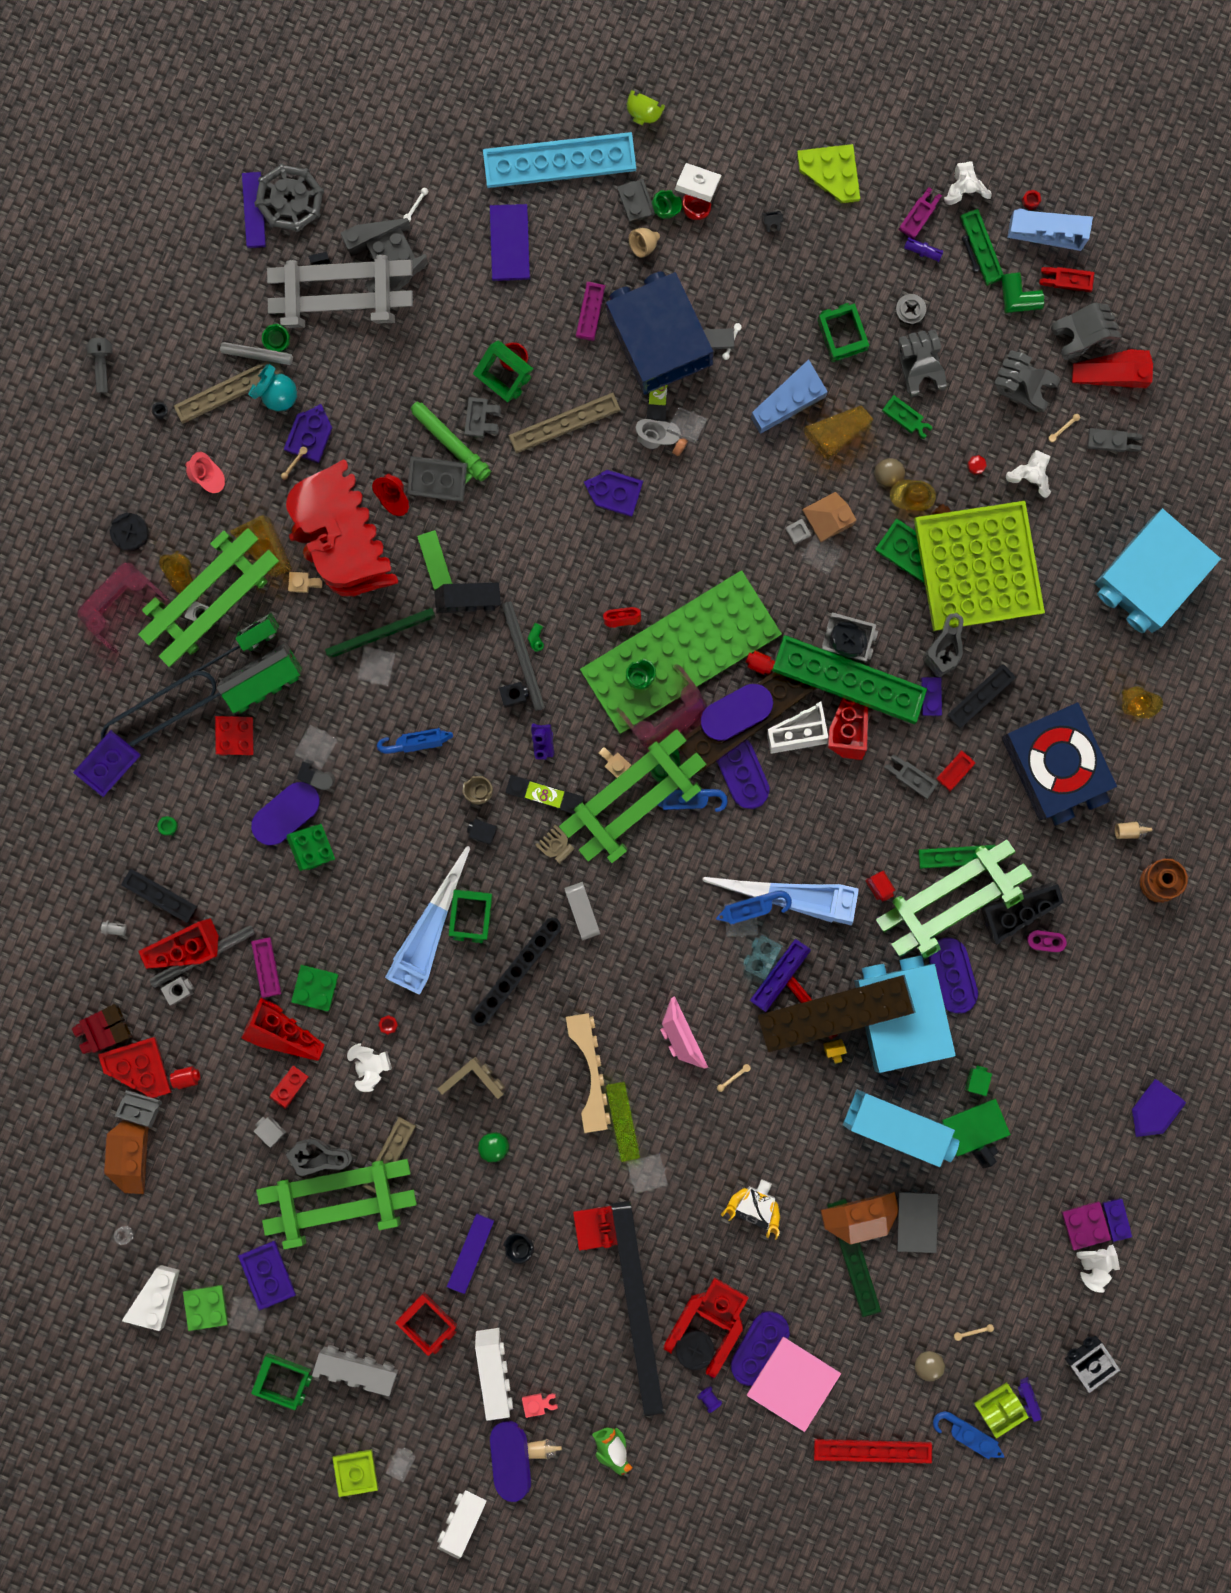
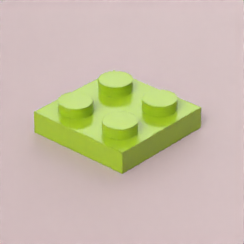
(355, 1473)

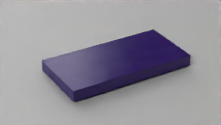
(509, 242)

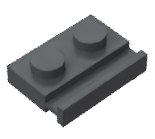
(636, 200)
(138, 1109)

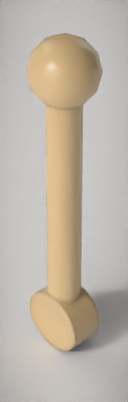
(1076, 417)
(303, 450)
(746, 1068)
(958, 1336)

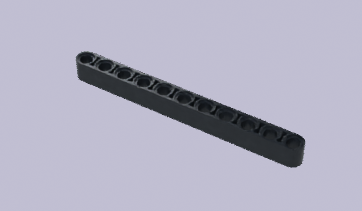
(637, 1308)

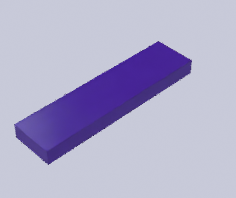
(253, 217)
(780, 975)
(470, 1253)

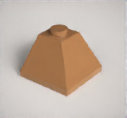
(829, 516)

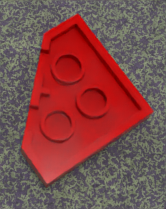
(138, 1067)

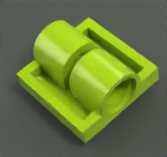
(1001, 1410)

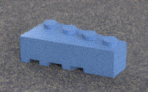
(793, 396)

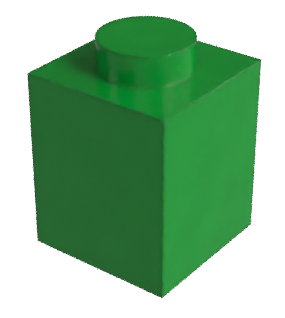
(978, 1080)

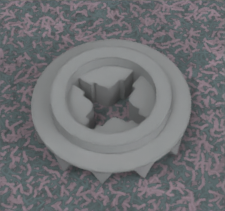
(911, 300)

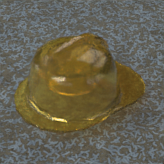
(912, 495)
(177, 570)
(1141, 702)

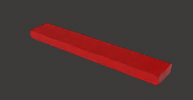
(872, 1451)

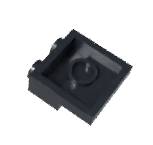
(1092, 1363)

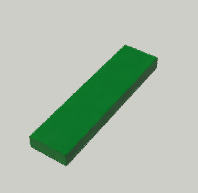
(982, 247)
(947, 856)

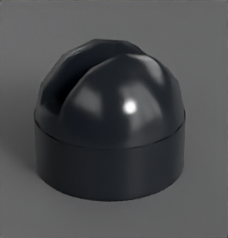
(157, 407)

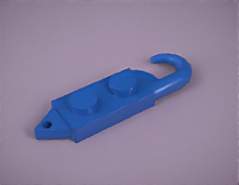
(416, 741)
(699, 801)
(753, 907)
(970, 1435)

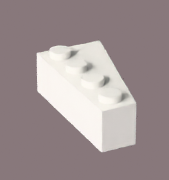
(492, 1374)

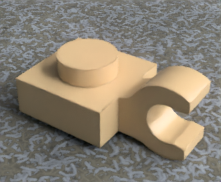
(301, 582)
(616, 763)

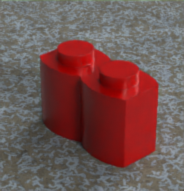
(880, 886)

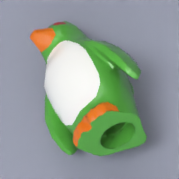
(612, 1450)

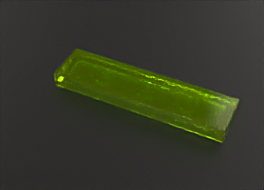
(622, 1121)

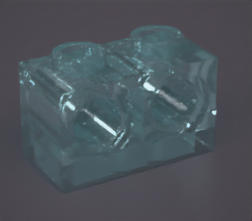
(766, 959)

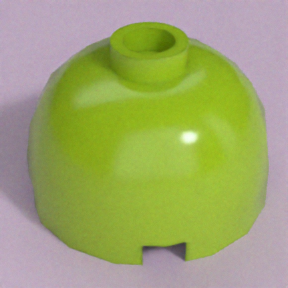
(643, 108)

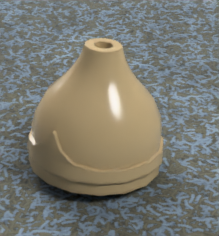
(643, 241)

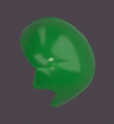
(666, 204)
(276, 338)
(640, 674)
(493, 1147)

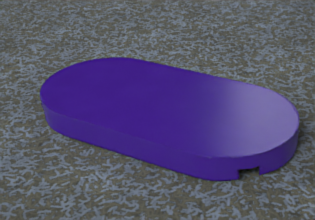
(736, 712)
(744, 776)
(285, 813)
(955, 976)
(758, 1346)
(510, 1461)

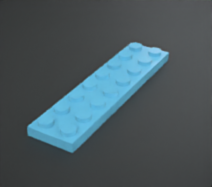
(559, 160)

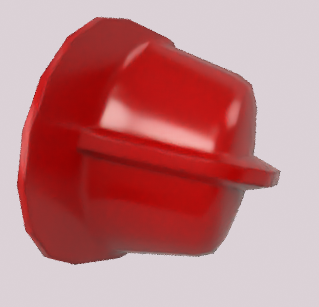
(391, 494)

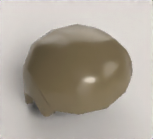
(889, 472)
(477, 790)
(930, 1366)

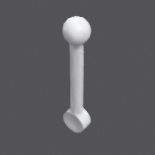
(424, 191)
(737, 327)

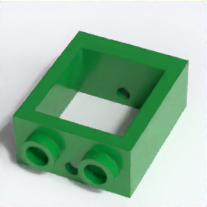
(848, 350)
(482, 372)
(459, 936)
(259, 1391)

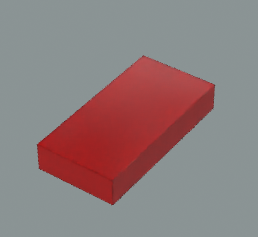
(955, 770)

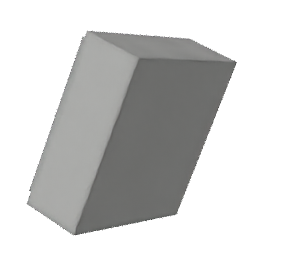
(798, 531)

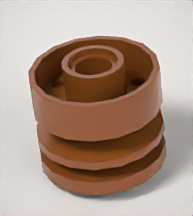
(1173, 875)

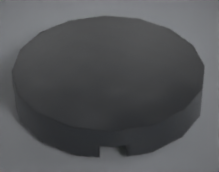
(129, 532)
(848, 639)
(695, 1350)

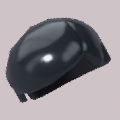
(518, 1248)

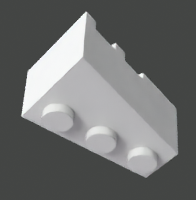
(800, 731)
(154, 1300)
(461, 1524)

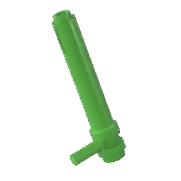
(475, 466)

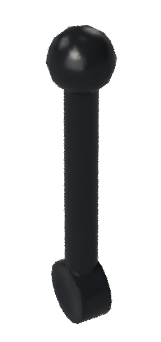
(975, 268)

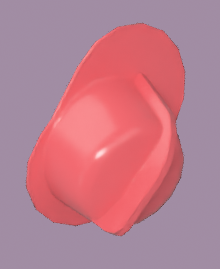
(205, 472)

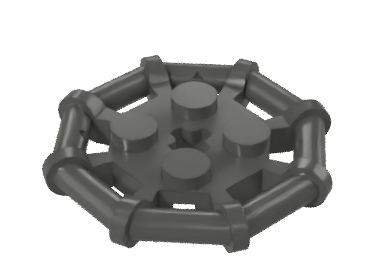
(283, 188)

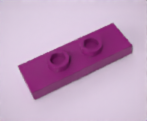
(590, 311)
(266, 967)

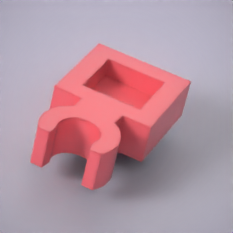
(535, 1405)

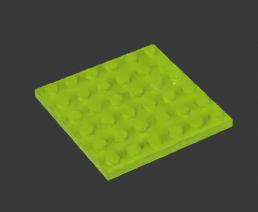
(979, 565)

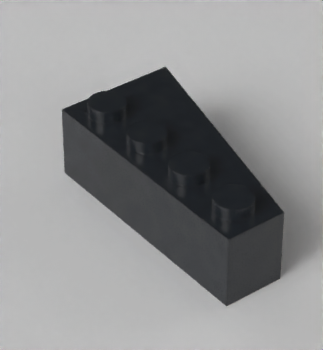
(1036, 903)

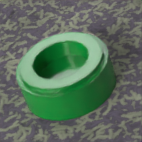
(167, 825)

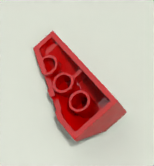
(1120, 369)
(849, 730)
(186, 947)
(277, 1032)

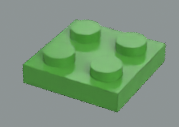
(205, 1307)

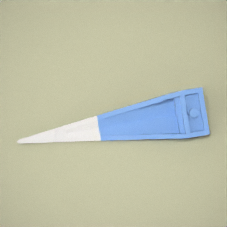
(820, 901)
(416, 955)

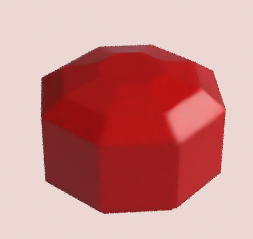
(1031, 199)
(976, 465)
(388, 1024)

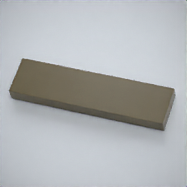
(394, 1145)

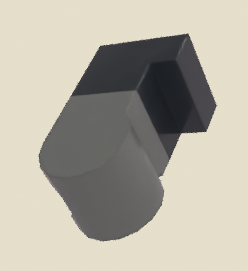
(315, 777)

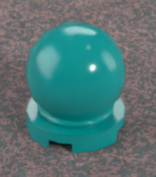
(276, 390)

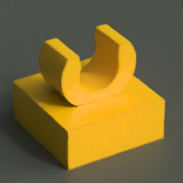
(835, 1050)

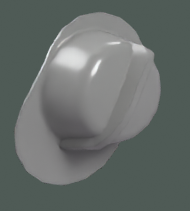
(654, 433)

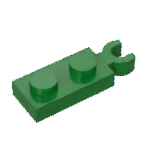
(905, 416)

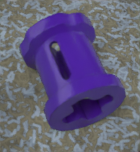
(709, 1399)

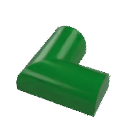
(1015, 299)

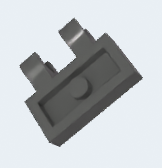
(476, 417)

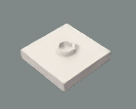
(698, 182)

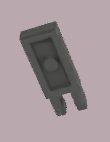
(1112, 440)
(912, 777)

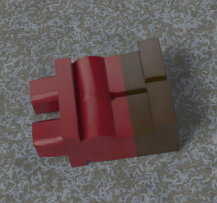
(96, 1030)

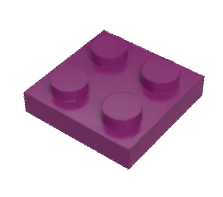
(1086, 1225)

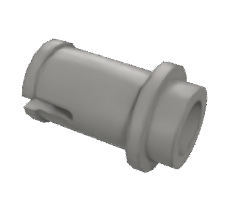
(113, 928)

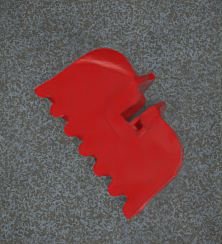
(338, 537)

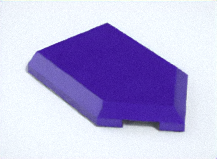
(311, 431)
(614, 491)
(1156, 1110)

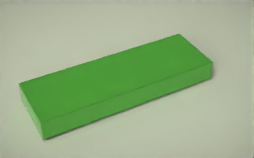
(434, 559)

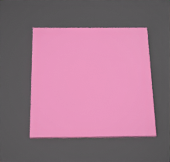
(793, 1384)

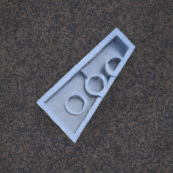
(1050, 228)

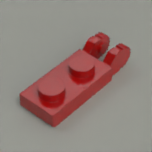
(1068, 279)

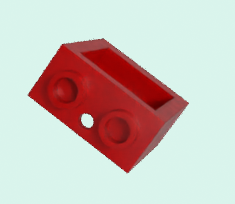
(436, 1345)

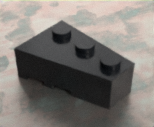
(467, 597)

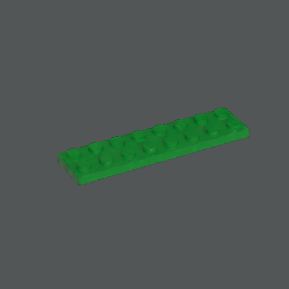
(849, 679)

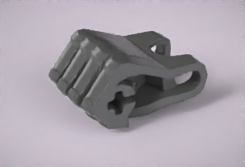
(1087, 327)
(920, 359)
(1024, 382)
(936, 651)
(326, 1160)

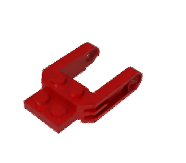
(722, 1307)

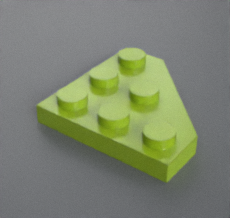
(832, 170)

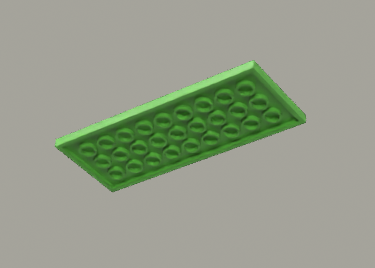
(699, 637)

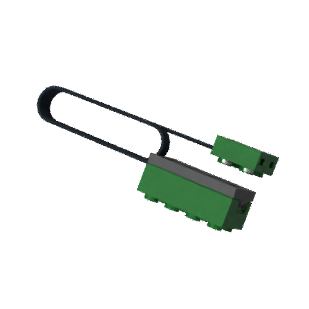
(242, 686)

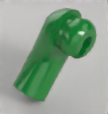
(534, 639)

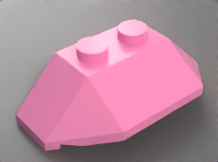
(682, 1040)

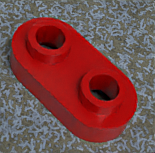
(622, 617)

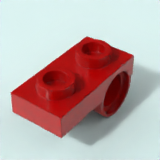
(288, 1087)

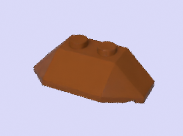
(127, 1157)
(862, 1218)

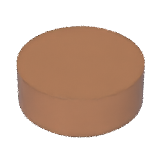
(680, 446)

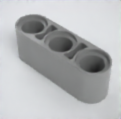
(582, 911)

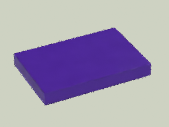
(106, 763)
(267, 1275)

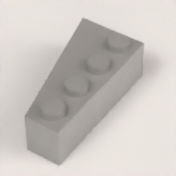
(355, 1370)

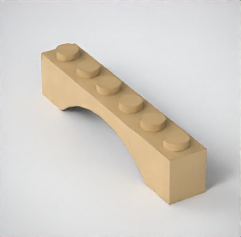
(593, 1114)

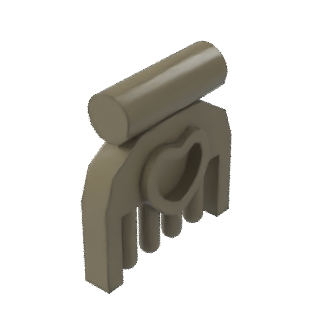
(558, 847)

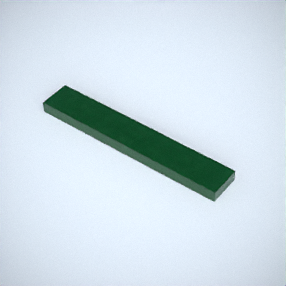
(380, 633)
(858, 1273)

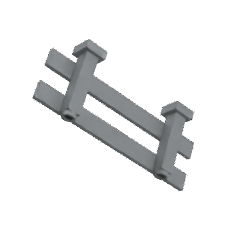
(380, 300)

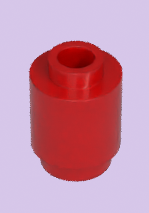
(759, 662)
(185, 1077)

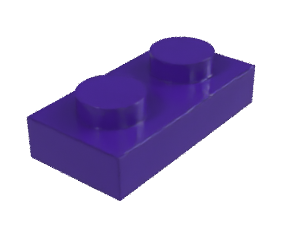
(933, 698)
(1117, 1219)
(1032, 1407)

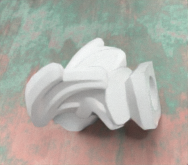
(966, 183)
(1033, 472)
(369, 1067)
(1101, 1264)

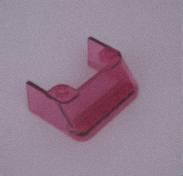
(92, 609)
(680, 720)

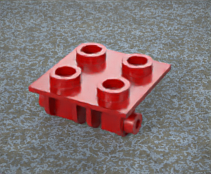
(233, 735)
(595, 1228)

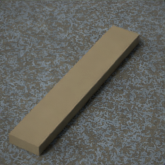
(221, 393)
(564, 423)

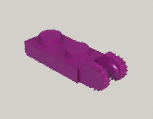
(919, 215)

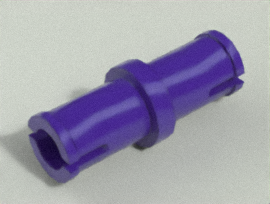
(923, 249)

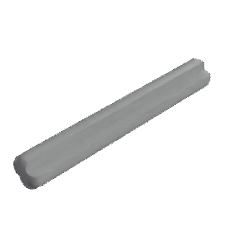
(256, 353)

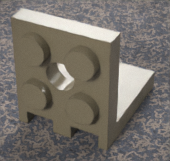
(482, 1072)

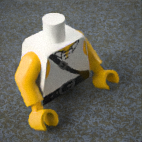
(756, 1207)

